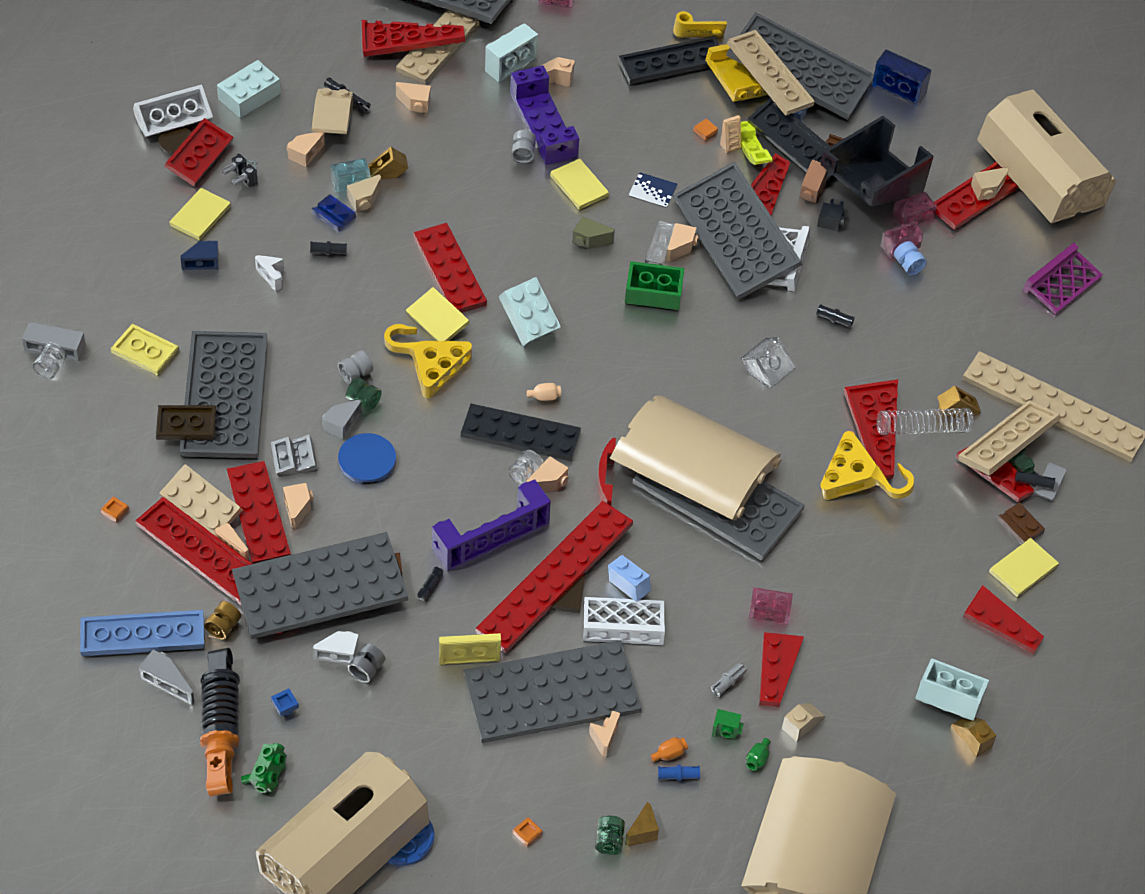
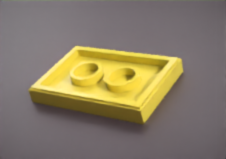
(579, 184)
(200, 214)
(437, 316)
(145, 349)
(1023, 567)
(469, 649)

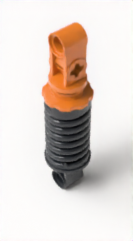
(219, 720)

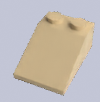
(332, 111)

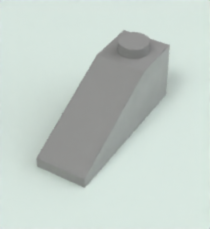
(162, 672)

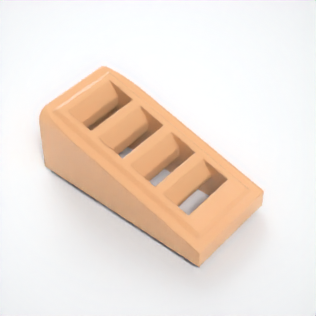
(731, 135)
(230, 537)

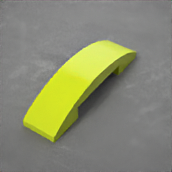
(752, 146)

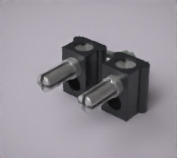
(244, 171)

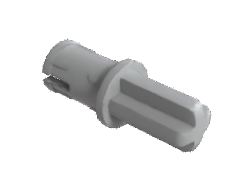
(728, 679)

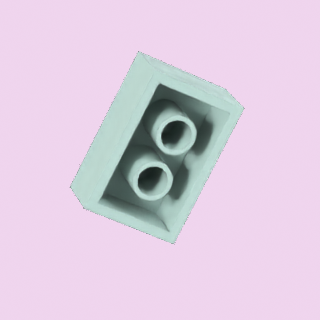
(511, 52)
(248, 89)
(529, 311)
(952, 689)

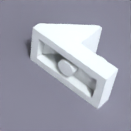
(271, 270)

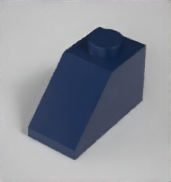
(201, 256)

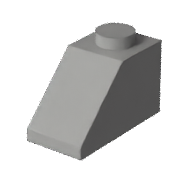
(341, 418)

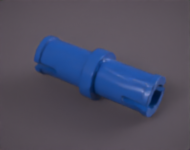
(679, 772)

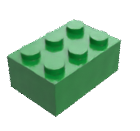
(654, 285)

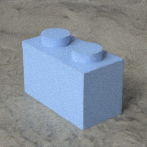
(629, 578)

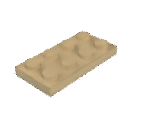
(200, 499)

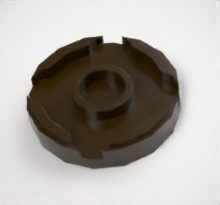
(172, 139)

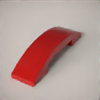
(605, 490)

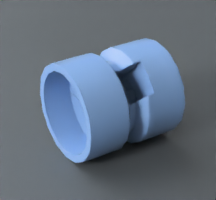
(910, 258)

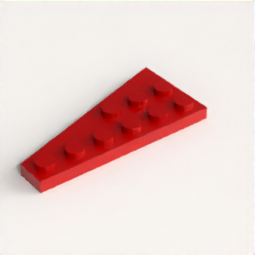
(406, 36)
(865, 403)

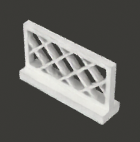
(801, 245)
(627, 633)

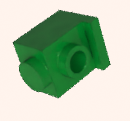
(727, 724)

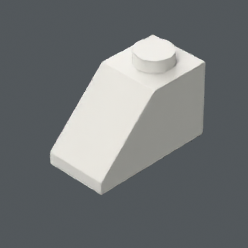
(337, 648)

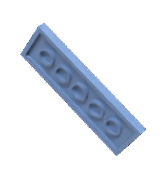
(142, 632)

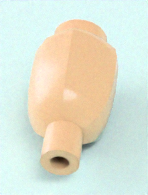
(545, 392)

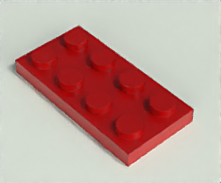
(199, 152)

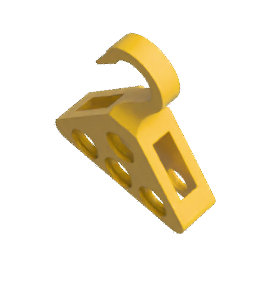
(431, 358)
(850, 481)

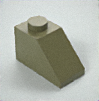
(592, 234)

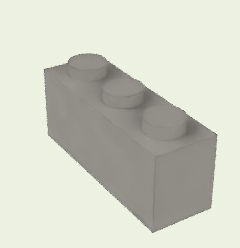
(39, 334)

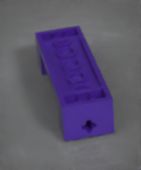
(541, 116)
(458, 549)

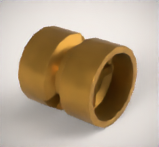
(222, 620)

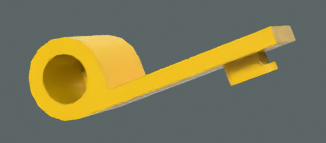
(686, 28)

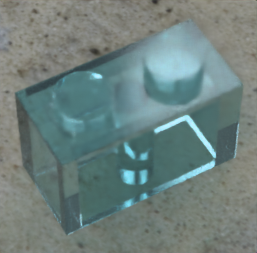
(349, 173)

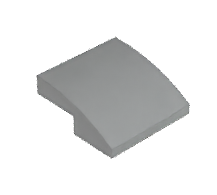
(294, 455)

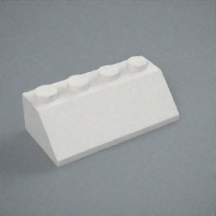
(172, 110)

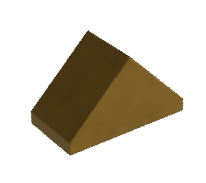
(644, 827)

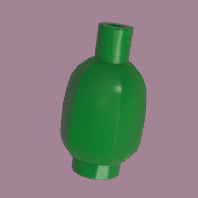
(758, 755)

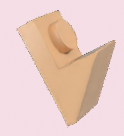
(604, 735)

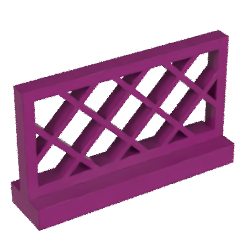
(1049, 271)

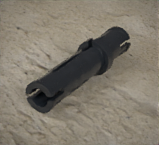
(357, 101)

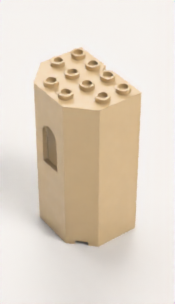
(1045, 157)
(336, 856)

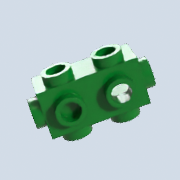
(267, 768)

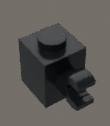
(831, 216)

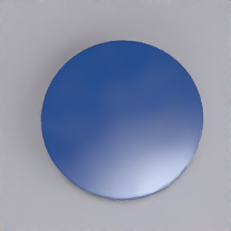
(367, 458)
(416, 848)

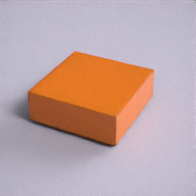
(705, 129)
(114, 509)
(527, 831)

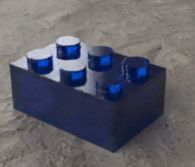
(901, 77)

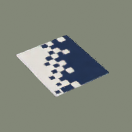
(653, 189)

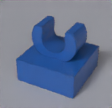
(285, 702)

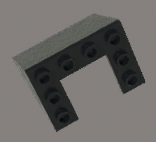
(871, 170)

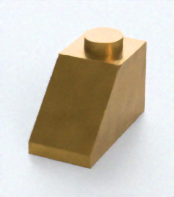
(389, 164)
(959, 399)
(975, 734)

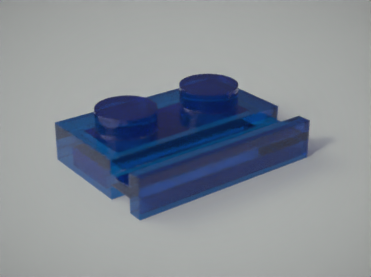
(333, 212)

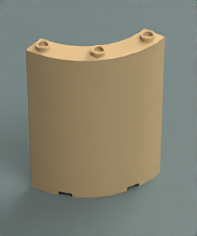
(695, 456)
(819, 830)

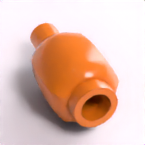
(670, 749)

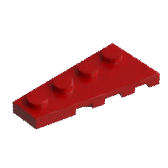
(770, 180)
(1005, 480)
(1000, 619)
(778, 661)

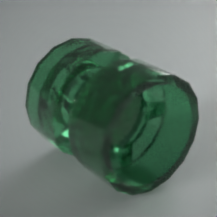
(367, 394)
(609, 836)

